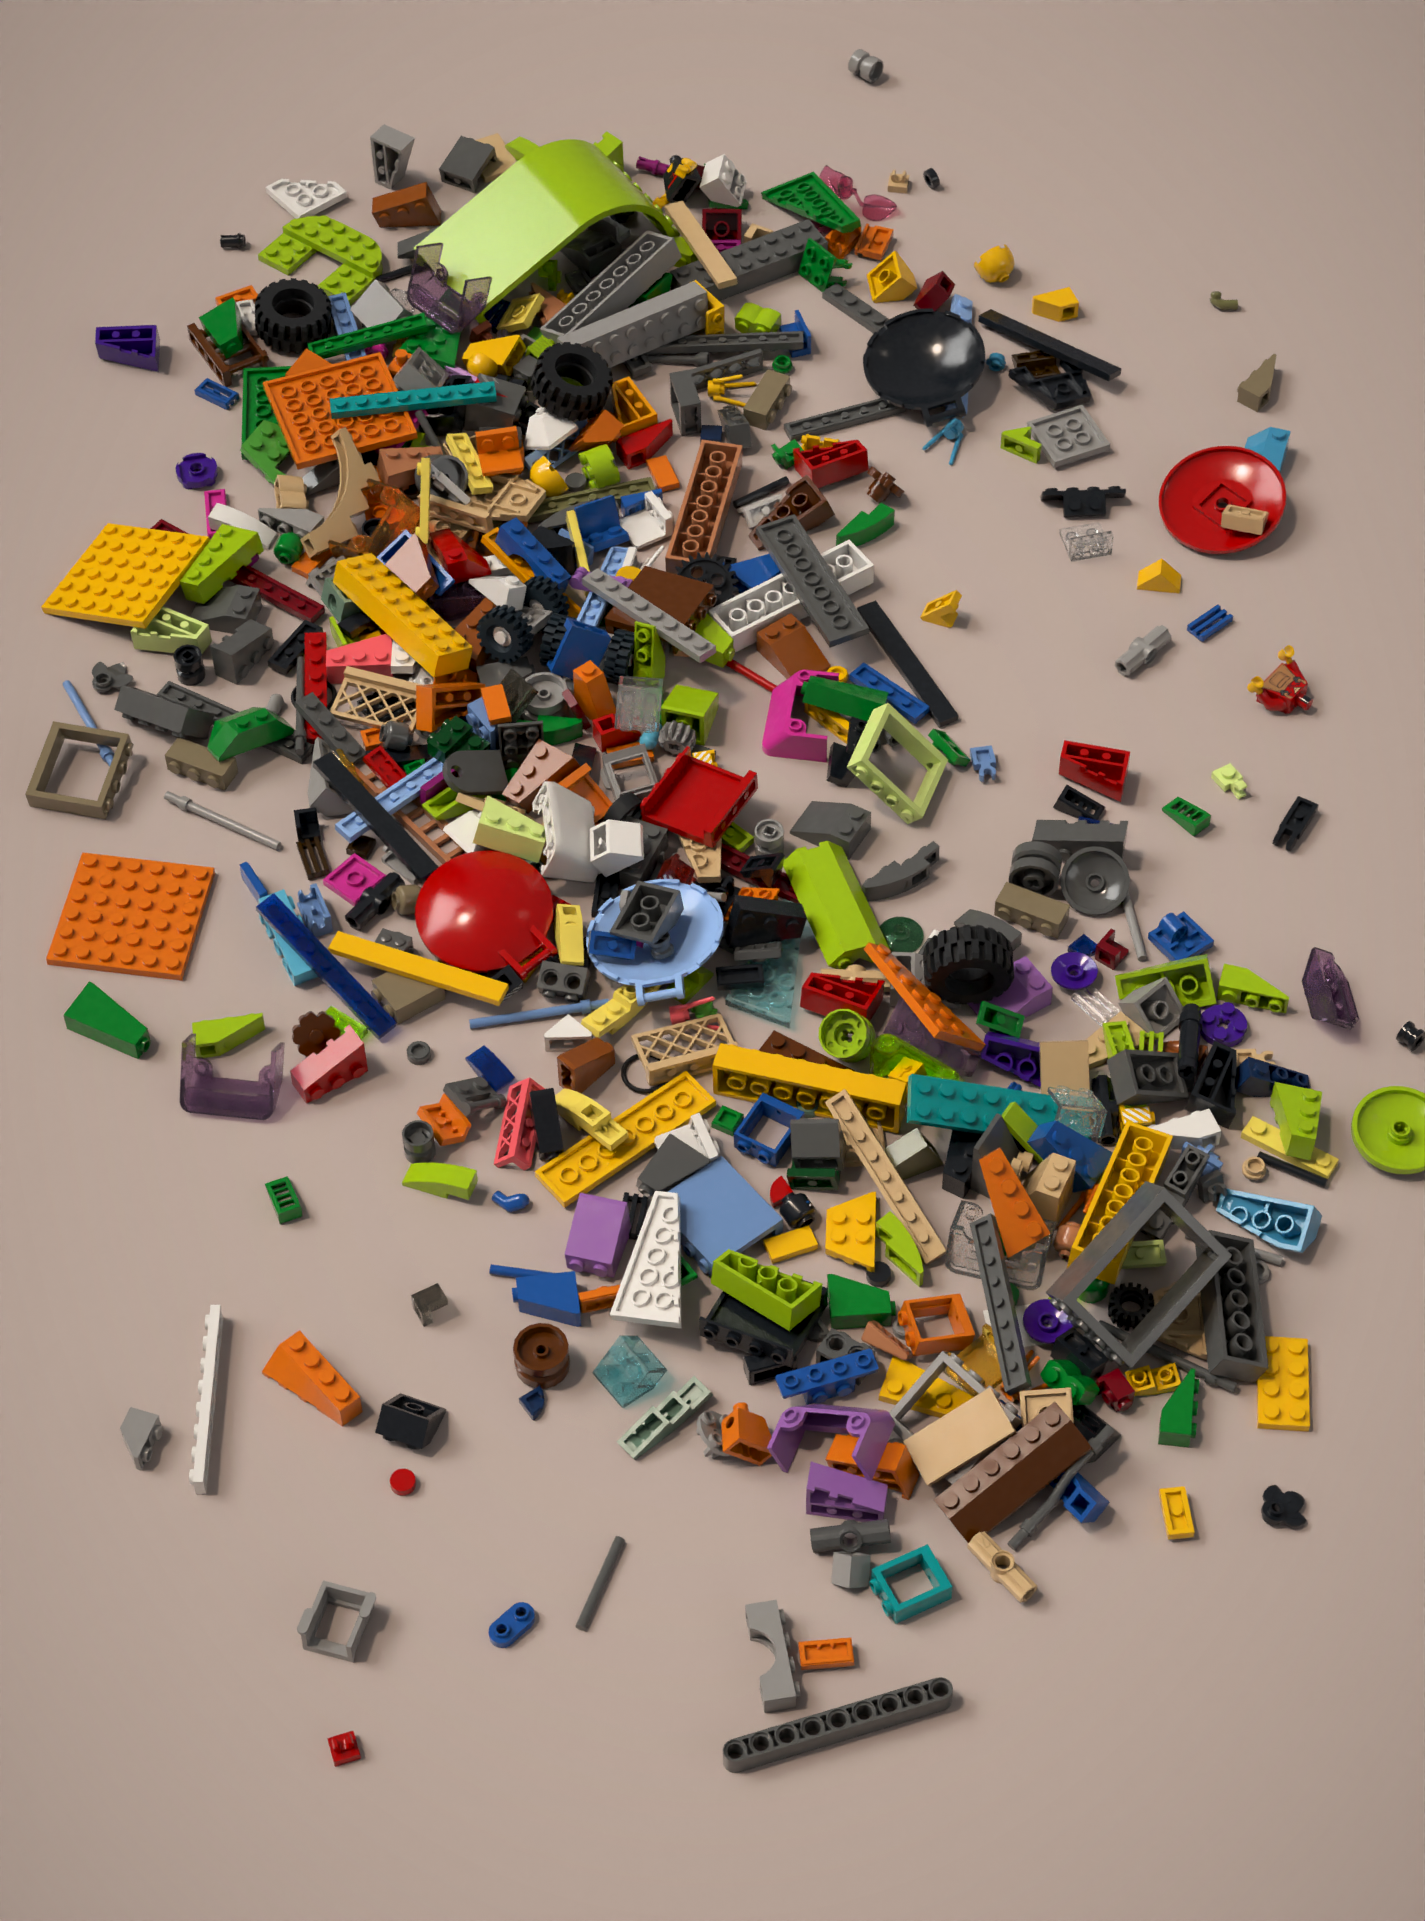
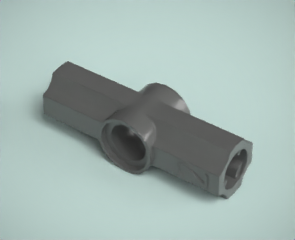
(866, 1534)

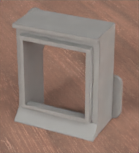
(625, 755)
(342, 1597)

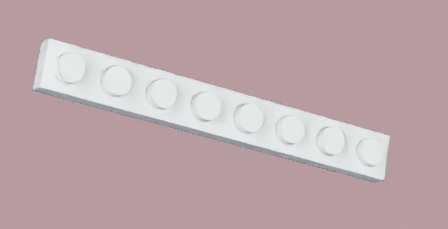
(205, 1409)

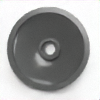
(1090, 865)

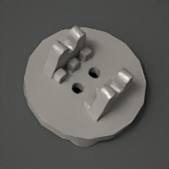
(710, 1430)

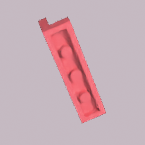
(522, 1139)

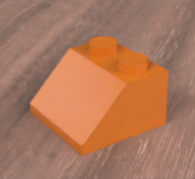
(598, 431)

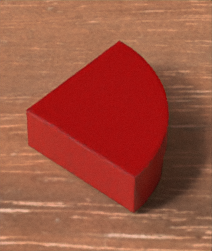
(778, 1191)

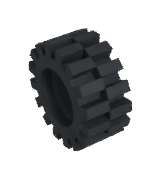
(1133, 1294)

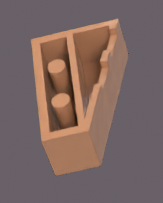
(398, 465)

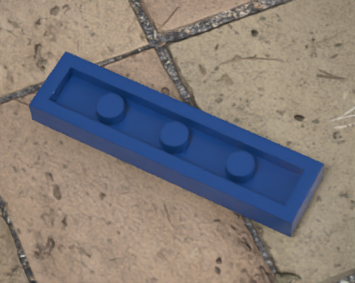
(898, 698)

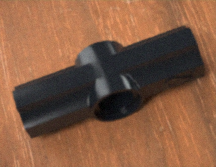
(374, 901)
(1104, 1091)

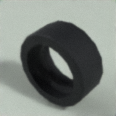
(624, 806)

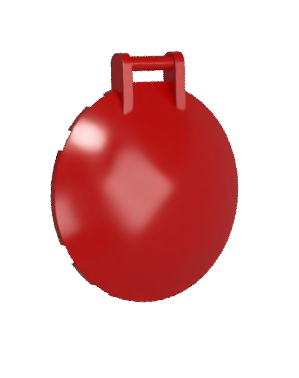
(486, 913)

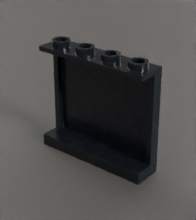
(749, 1331)

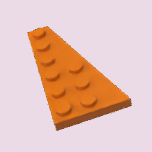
(925, 1004)

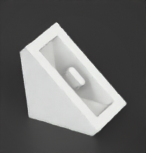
(566, 1035)

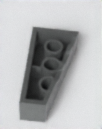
(1075, 836)

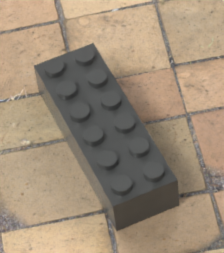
(1234, 1313)

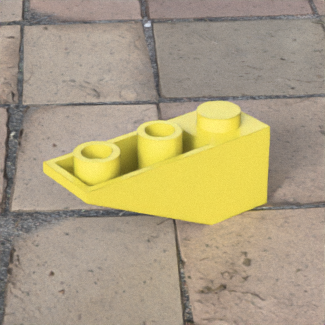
(569, 934)

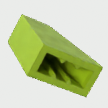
(720, 638)

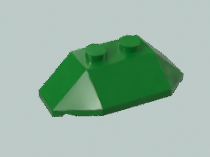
(246, 732)

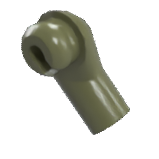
(1223, 304)

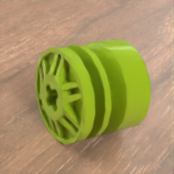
(835, 1031)

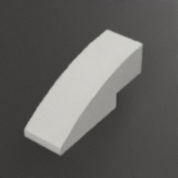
(227, 515)

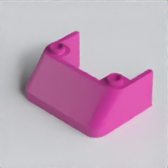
(787, 736)

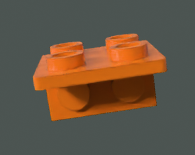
(499, 451)

